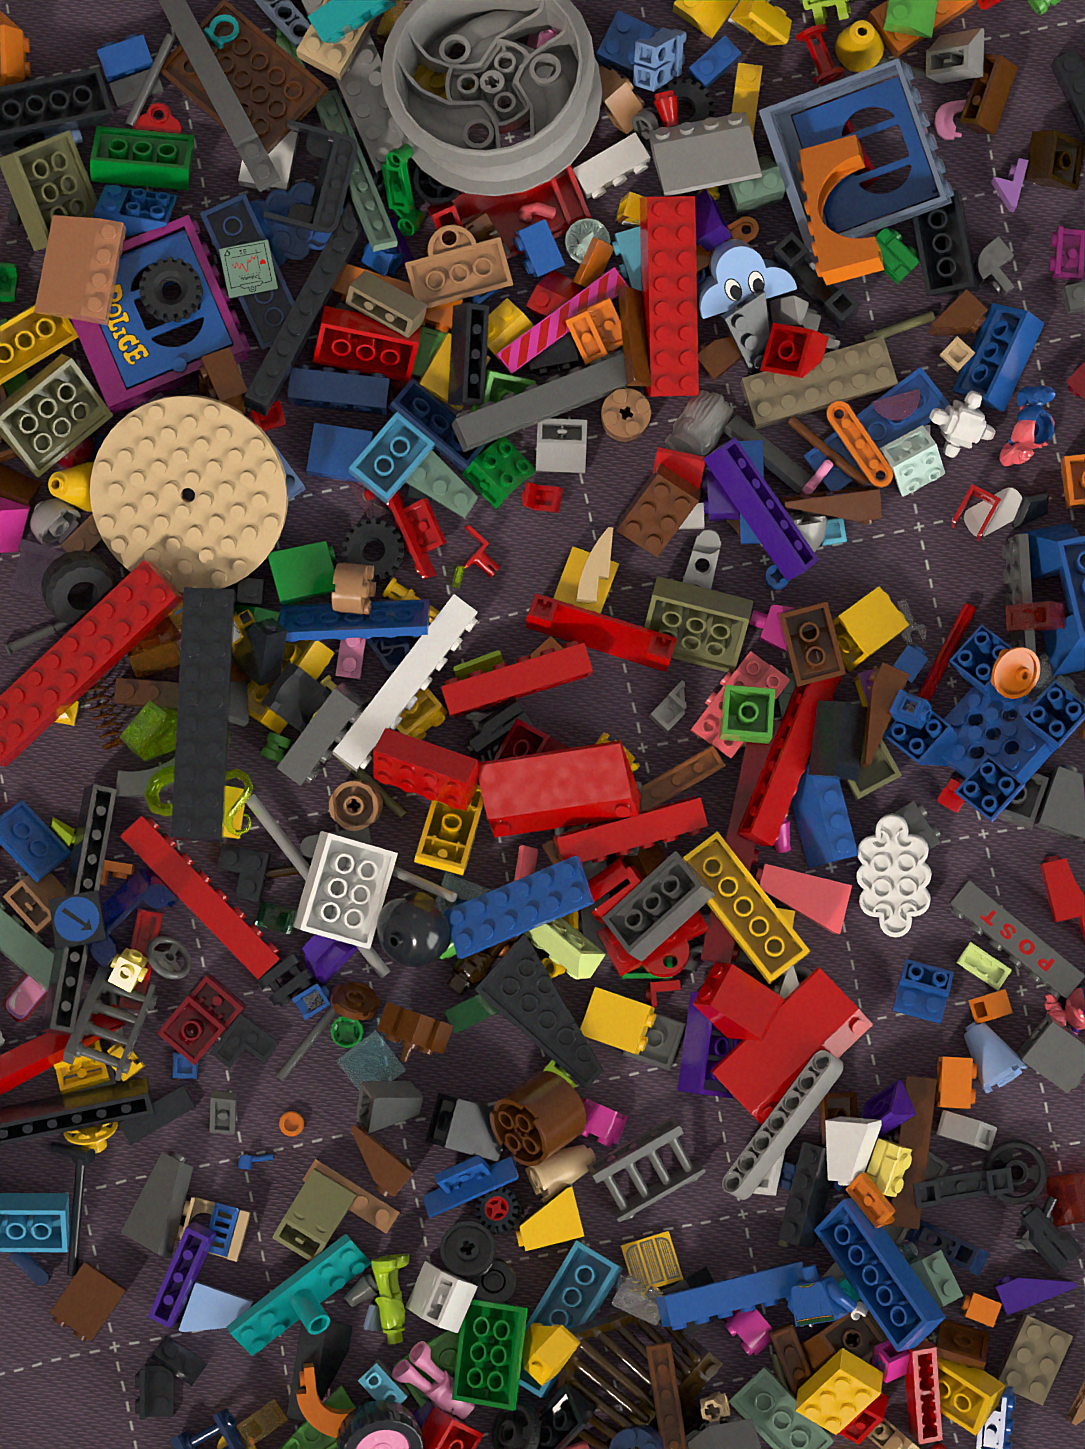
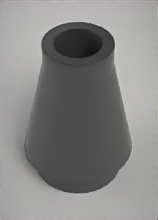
(364, 1289)

